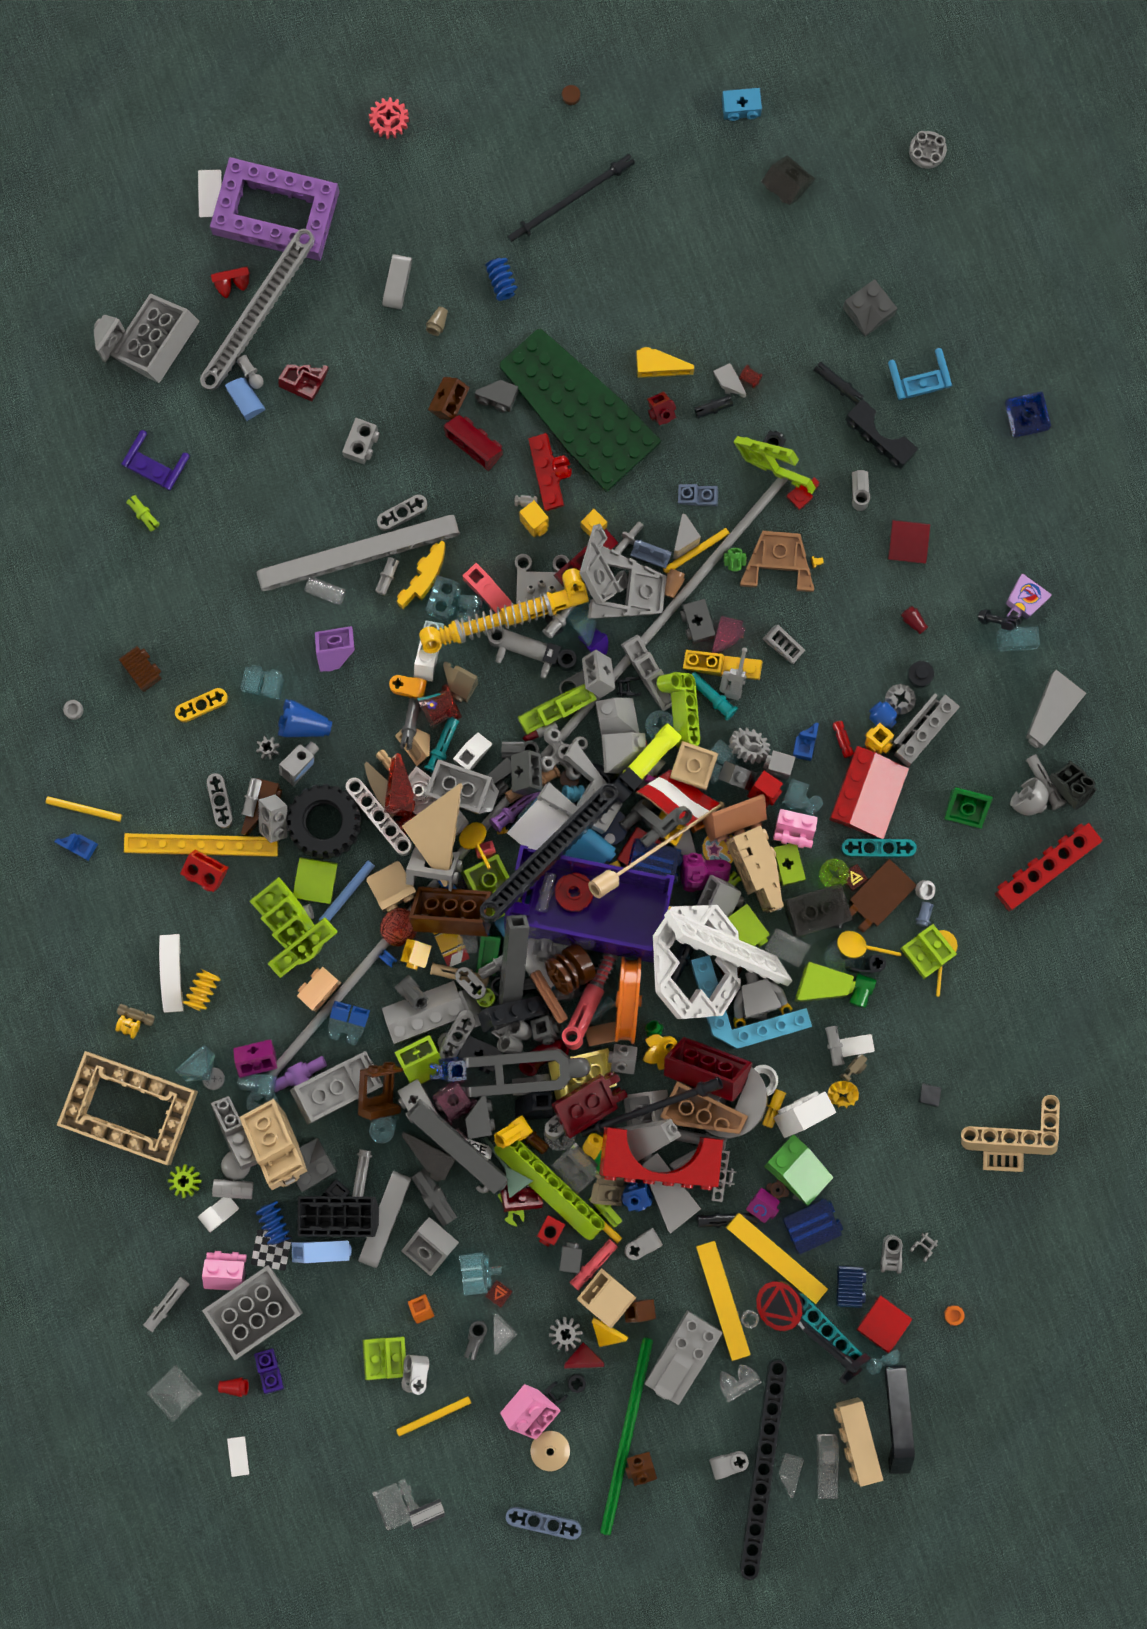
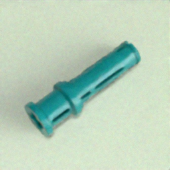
(719, 701)
(450, 726)

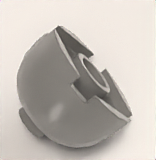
(1031, 798)

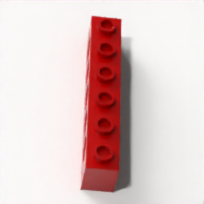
(1089, 840)

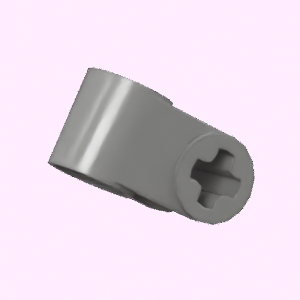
(646, 1244)
(891, 1256)
(415, 1373)
(724, 1464)

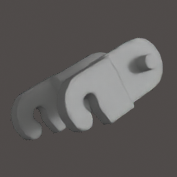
(934, 1243)

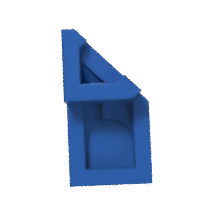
(78, 844)

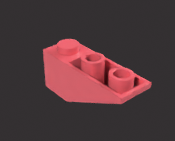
(486, 588)

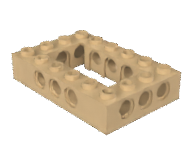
(75, 1116)

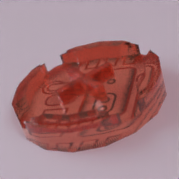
(397, 927)

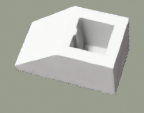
(472, 752)

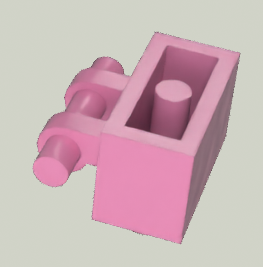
(795, 828)
(223, 1270)

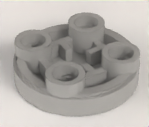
(927, 149)

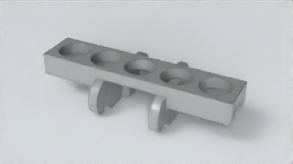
(723, 1180)

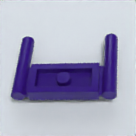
(150, 468)

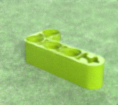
(684, 705)

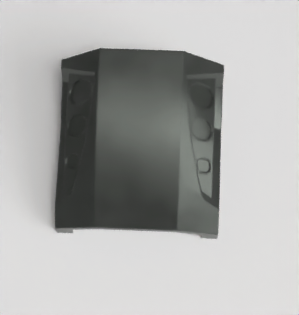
(1073, 785)

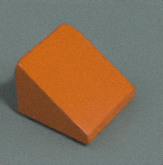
(420, 1309)

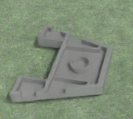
(596, 571)

